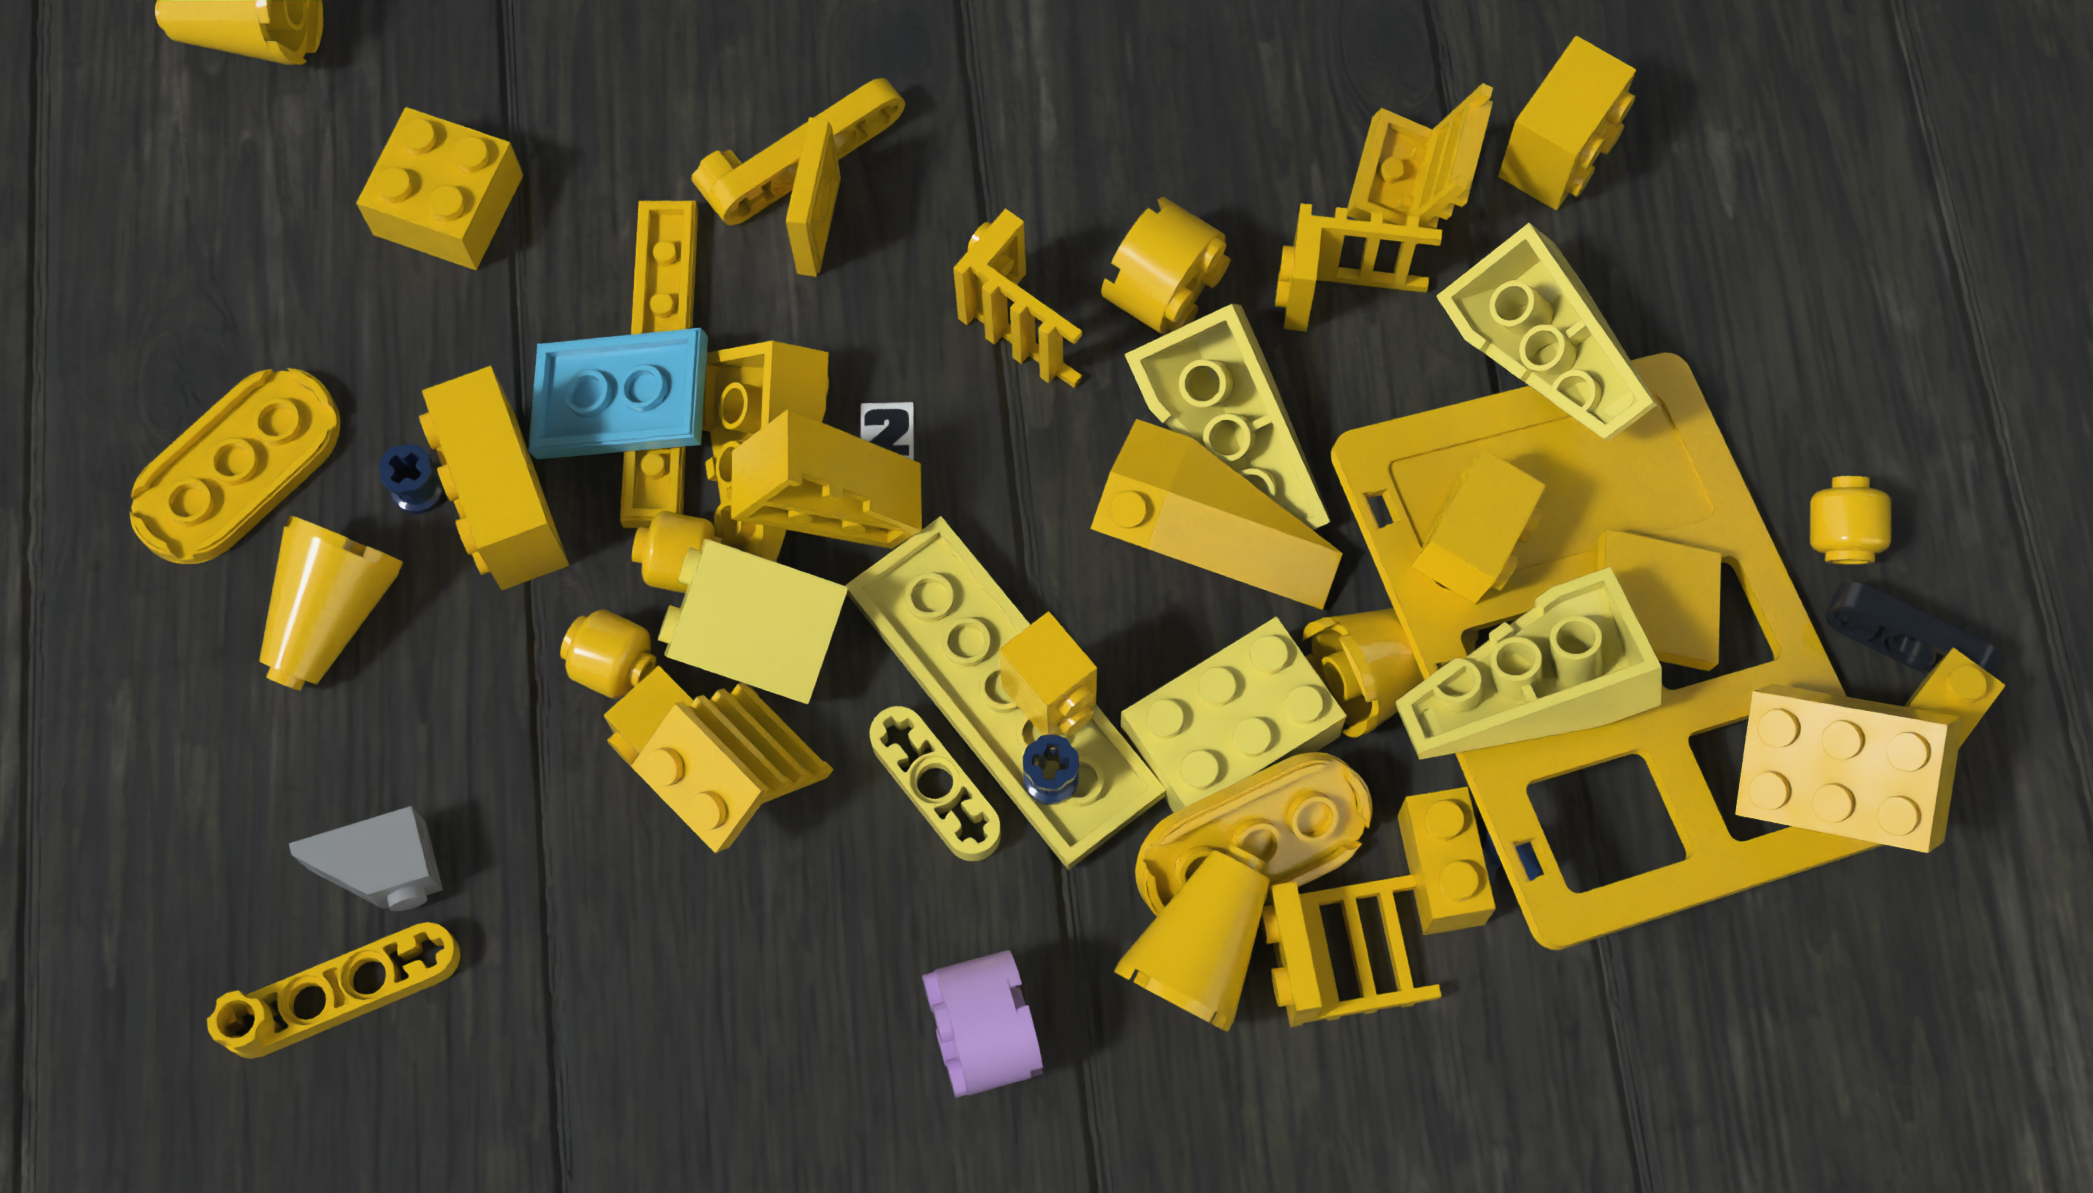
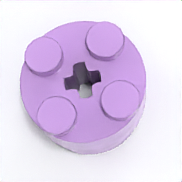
(983, 1024)

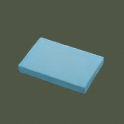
(618, 394)

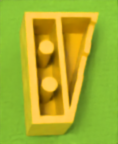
(825, 483)

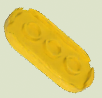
(234, 465)
(1292, 816)

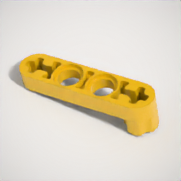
(745, 189)
(336, 980)

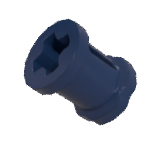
(412, 462)
(1035, 761)

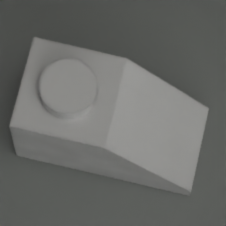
(377, 859)

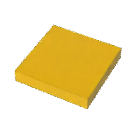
(813, 197)
(1671, 593)

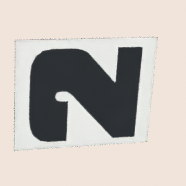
(889, 426)

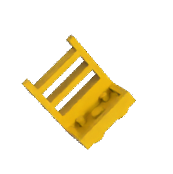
(1420, 168)
(1318, 254)
(991, 275)
(725, 761)
(1304, 970)

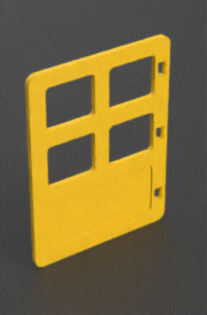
(1655, 480)

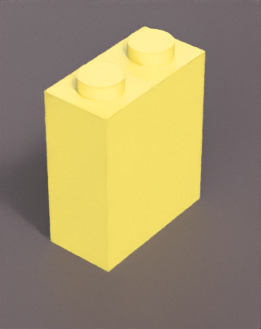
(752, 620)

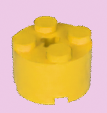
(1166, 267)

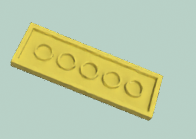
(947, 630)

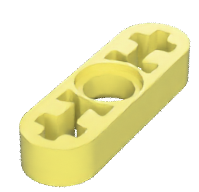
(921, 738)

